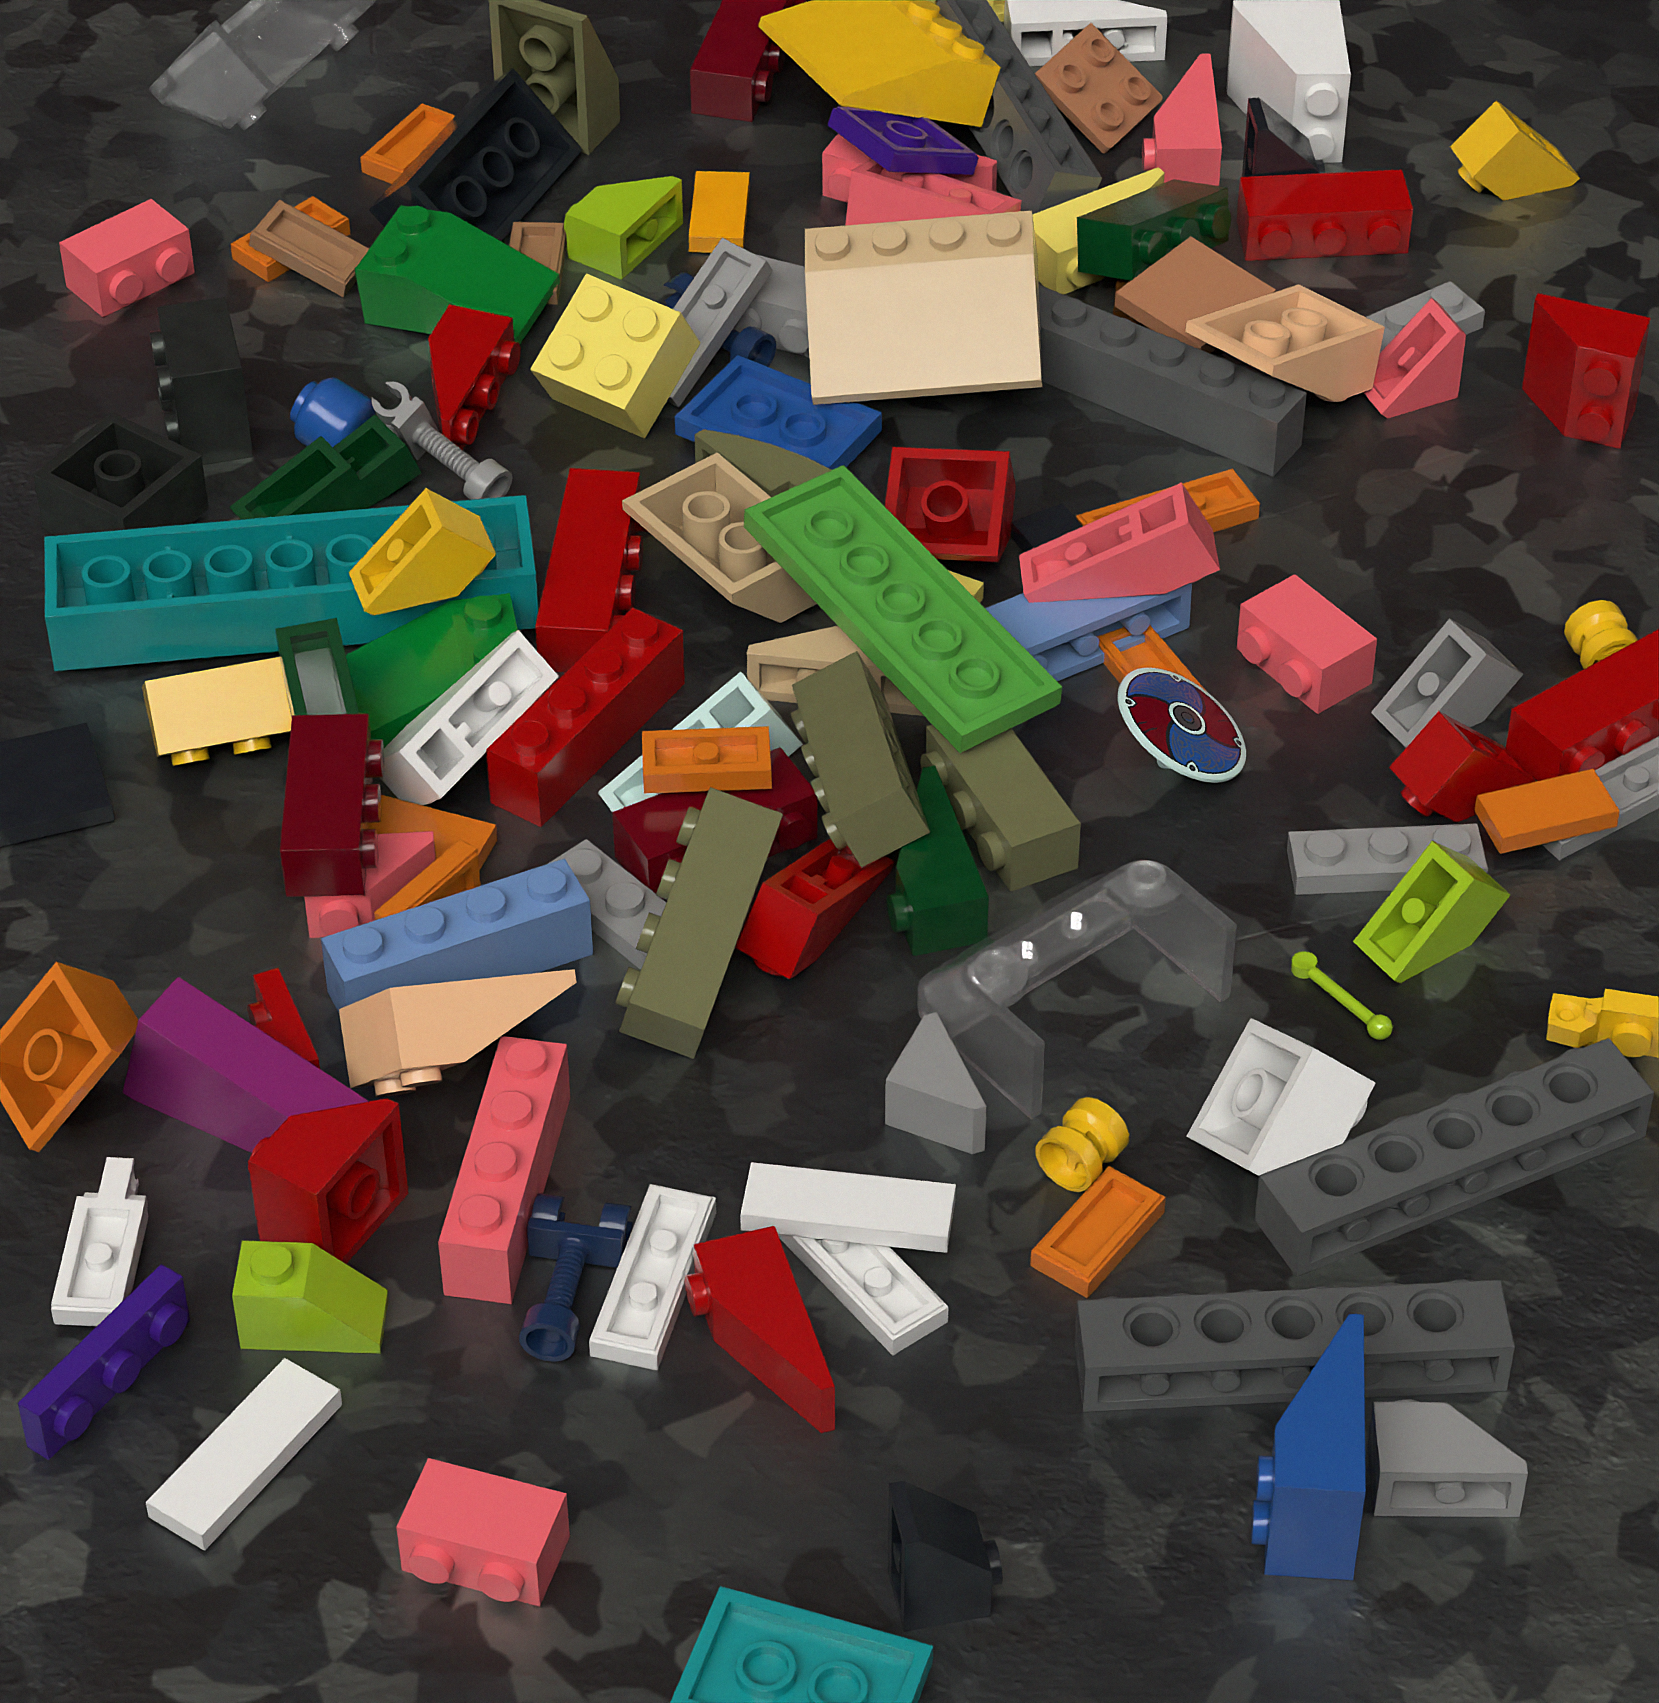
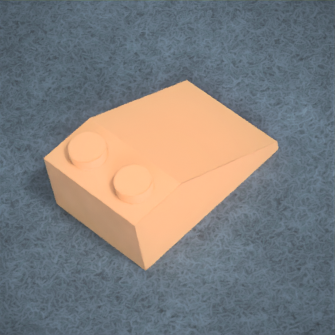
(1298, 341)
(418, 1030)

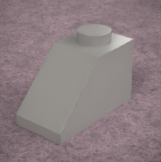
(1452, 675)
(1440, 1464)

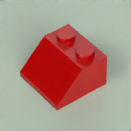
(1585, 367)
(953, 500)
(330, 1176)

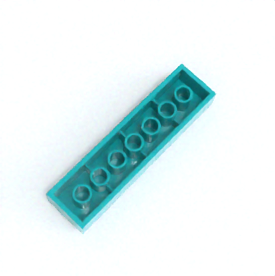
(236, 581)

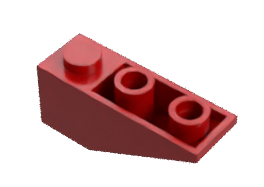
(469, 363)

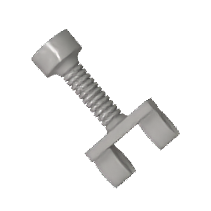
(421, 434)

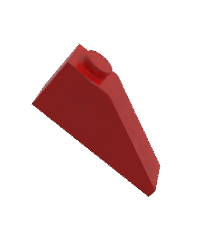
(807, 908)
(761, 1319)

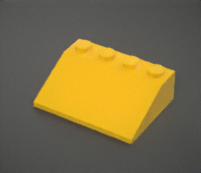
(888, 57)

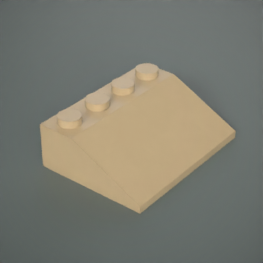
(923, 307)

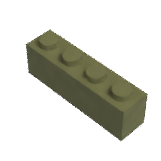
(857, 761)
(700, 922)

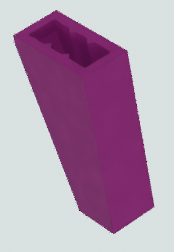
(222, 1071)

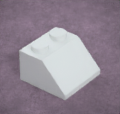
(1279, 1102)

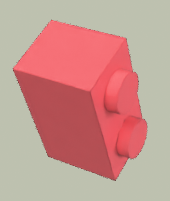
(127, 257)
(1306, 644)
(483, 1532)

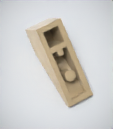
(786, 660)

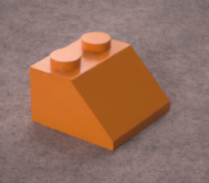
(60, 1048)

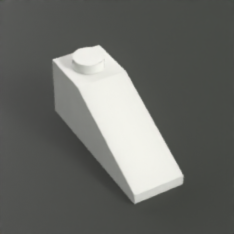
(1047, 26)
(465, 721)

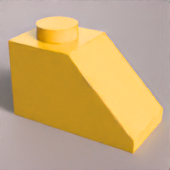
(1510, 157)
(422, 556)

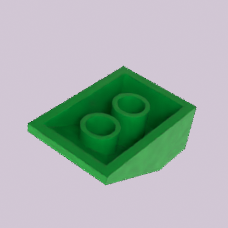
(440, 260)
(424, 658)

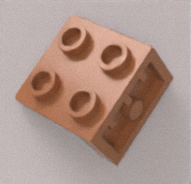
(1098, 88)

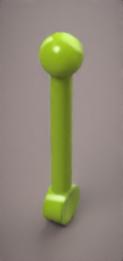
(1305, 966)

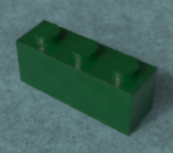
(1145, 227)

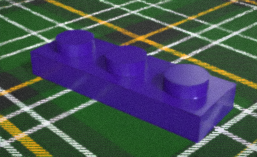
(104, 1362)

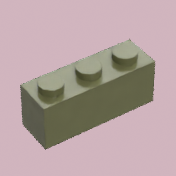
(1007, 807)

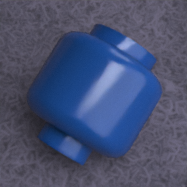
(329, 411)

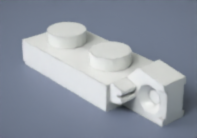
(101, 1248)

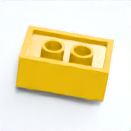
(217, 708)

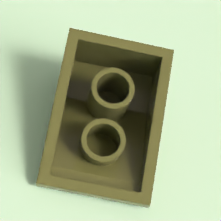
(560, 62)

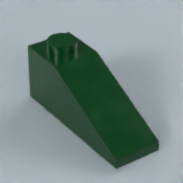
(938, 885)

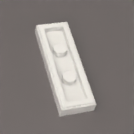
(849, 1207)
(651, 1277)
(874, 1288)
(244, 1454)

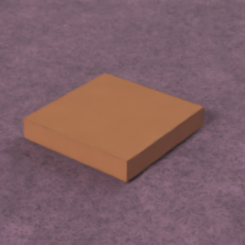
(1187, 286)

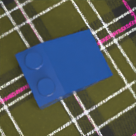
(1316, 1479)

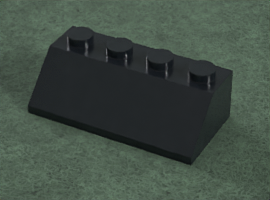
(487, 160)

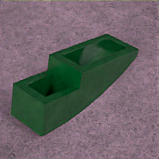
(337, 478)
(316, 669)

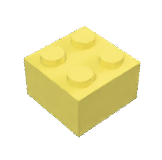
(615, 355)

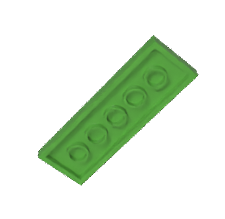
(902, 608)

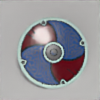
(1181, 725)

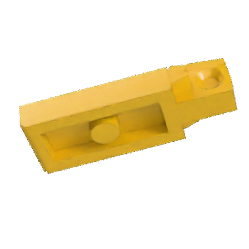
(1621, 1016)

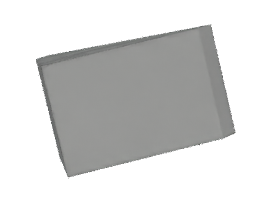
(933, 1091)

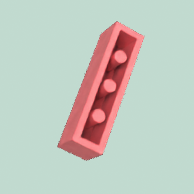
(504, 1170)

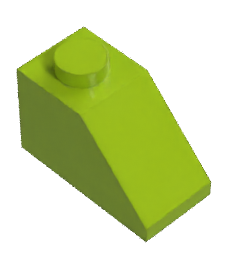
(623, 223)
(1431, 913)
(305, 1301)

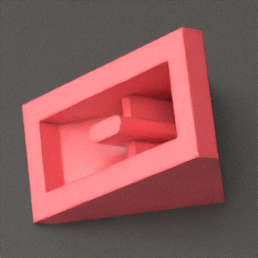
(1419, 364)

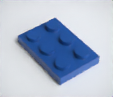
(779, 411)

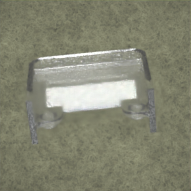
(252, 55)
(987, 978)

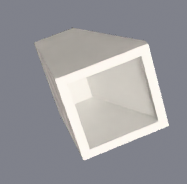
(1295, 63)

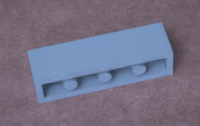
(1066, 632)
(480, 933)

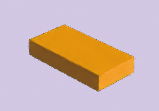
(718, 209)

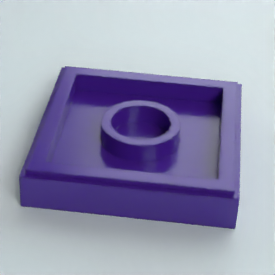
(903, 142)

